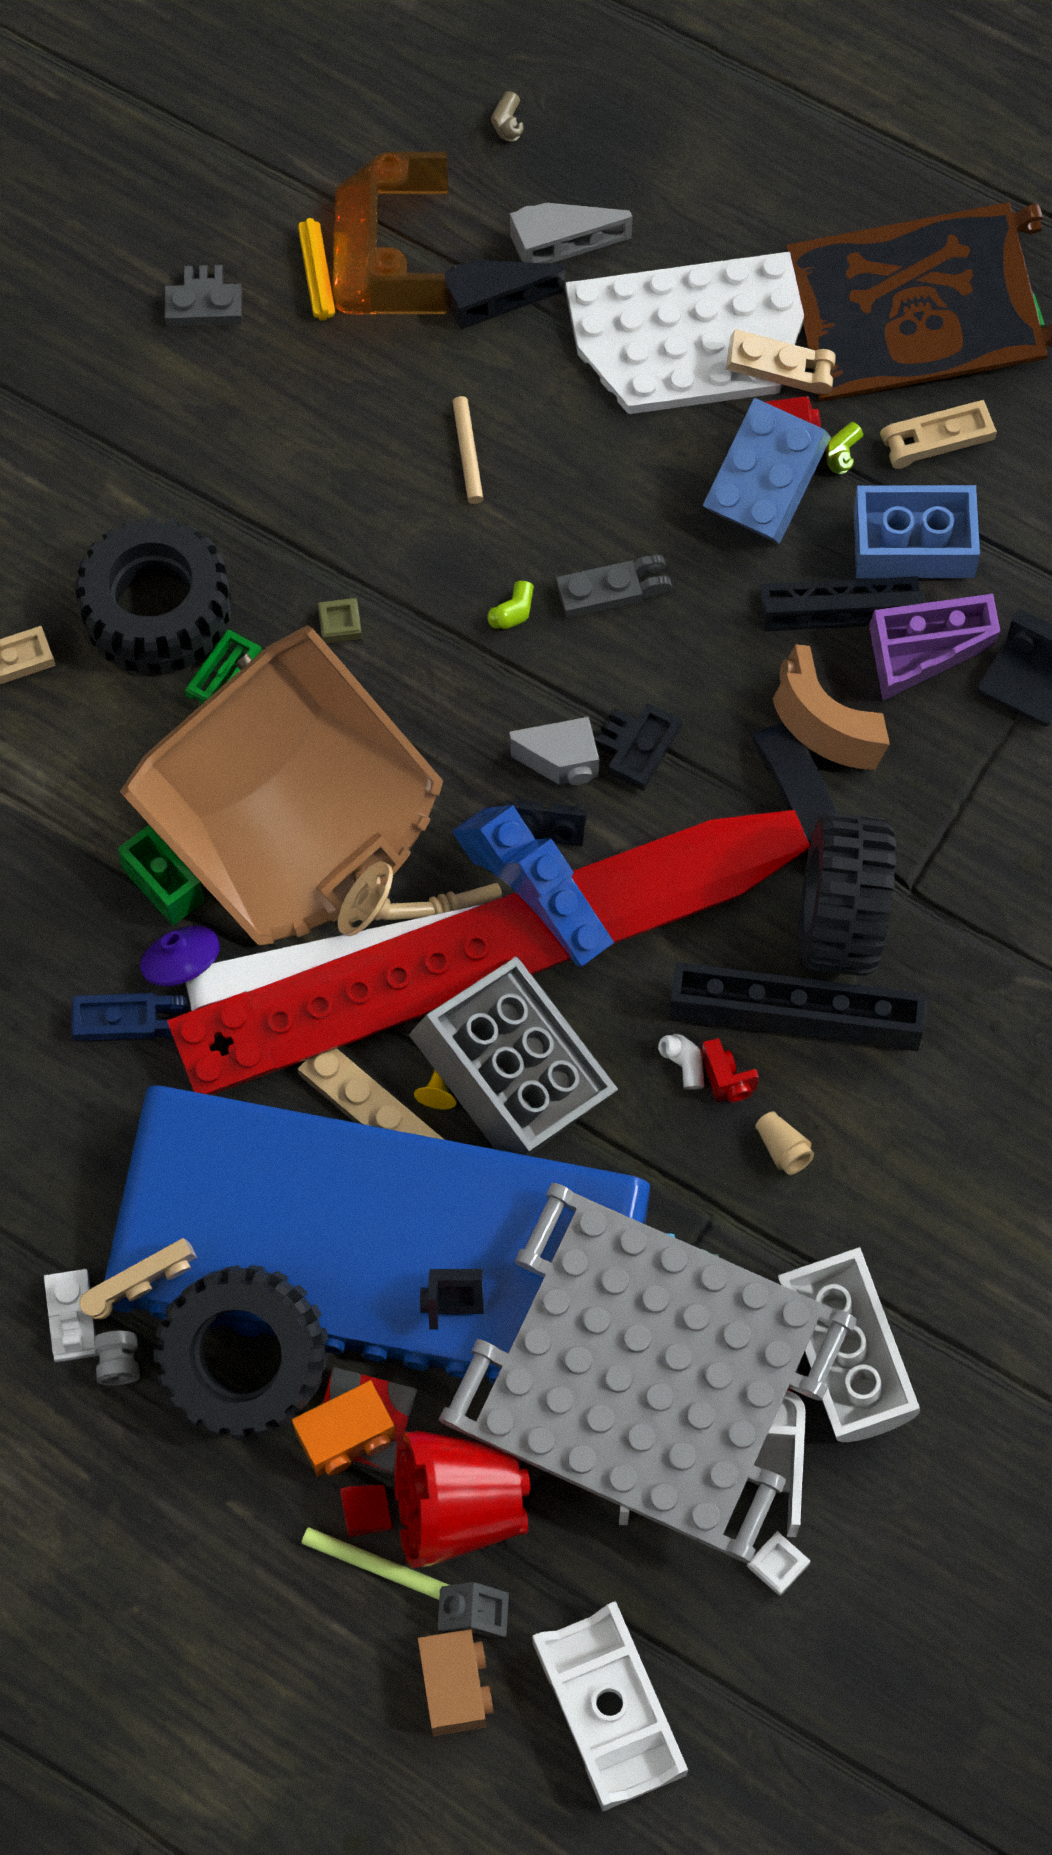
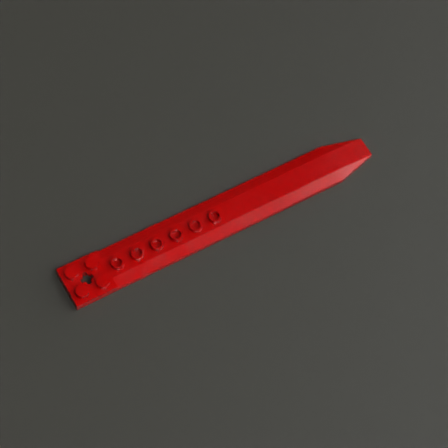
(438, 961)

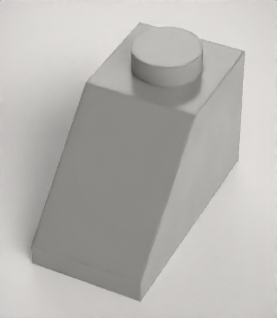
(558, 751)

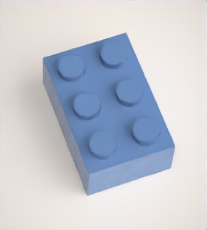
(767, 470)
(916, 531)

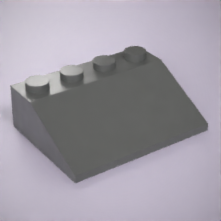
(512, 1060)

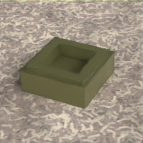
(339, 620)

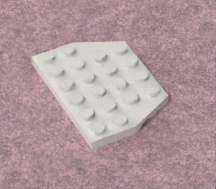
(667, 331)

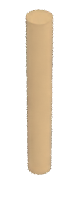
(467, 450)

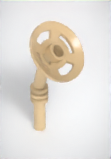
(370, 901)

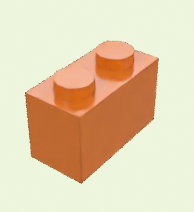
(344, 1429)

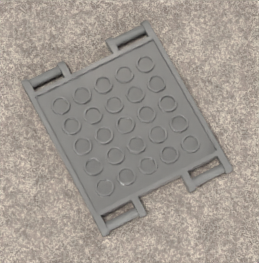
(648, 1372)

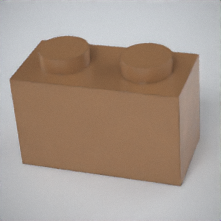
(453, 1682)

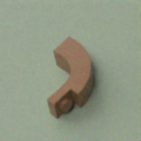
(823, 724)

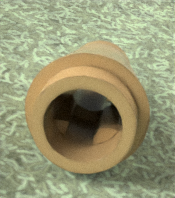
(785, 1144)

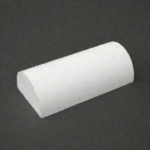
(868, 1380)

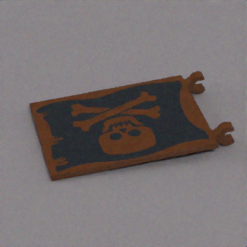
(921, 299)

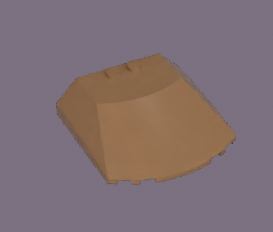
(286, 789)

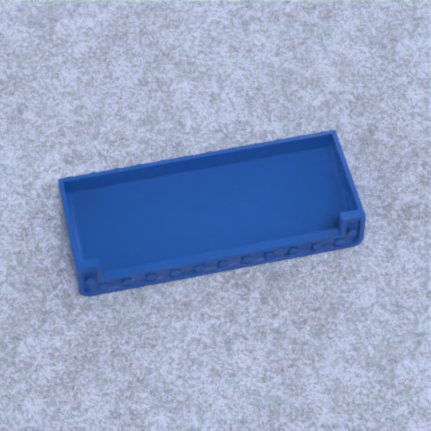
(346, 1217)

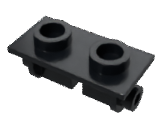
(561, 823)

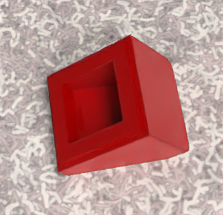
(365, 1509)

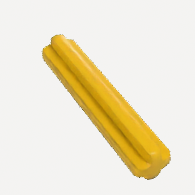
(316, 269)

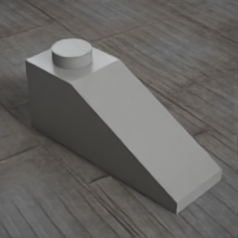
(562, 231)

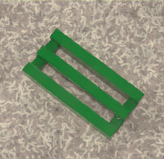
(194, 688)

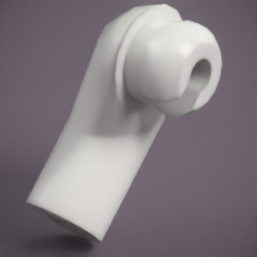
(685, 1055)

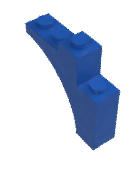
(538, 874)

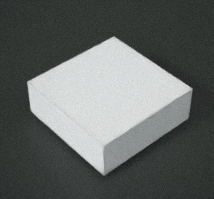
(778, 1563)

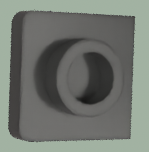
(473, 1608)

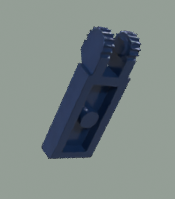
(123, 1016)

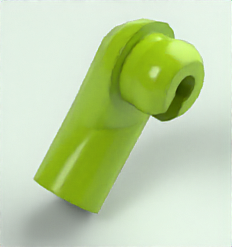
(838, 450)
(515, 610)

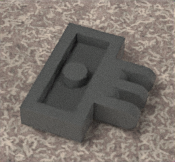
(203, 300)

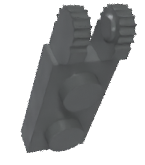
(611, 586)

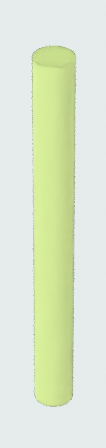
(372, 1563)

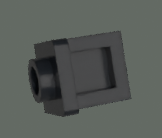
(452, 1293)

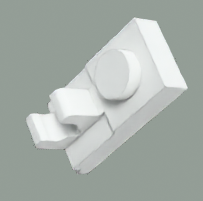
(69, 1326)

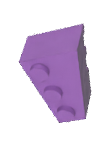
(930, 638)

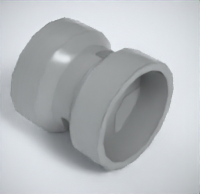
(116, 1358)

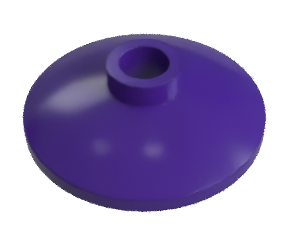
(180, 955)

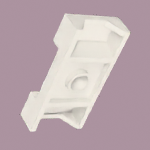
(623, 1751)

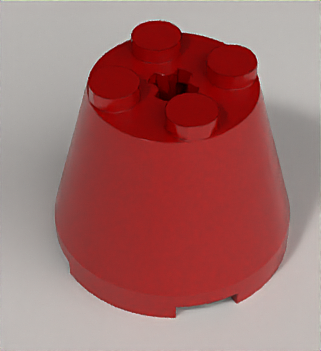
(456, 1496)

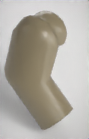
(503, 117)

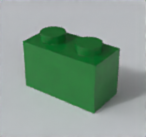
(161, 875)

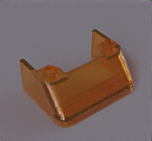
(374, 277)

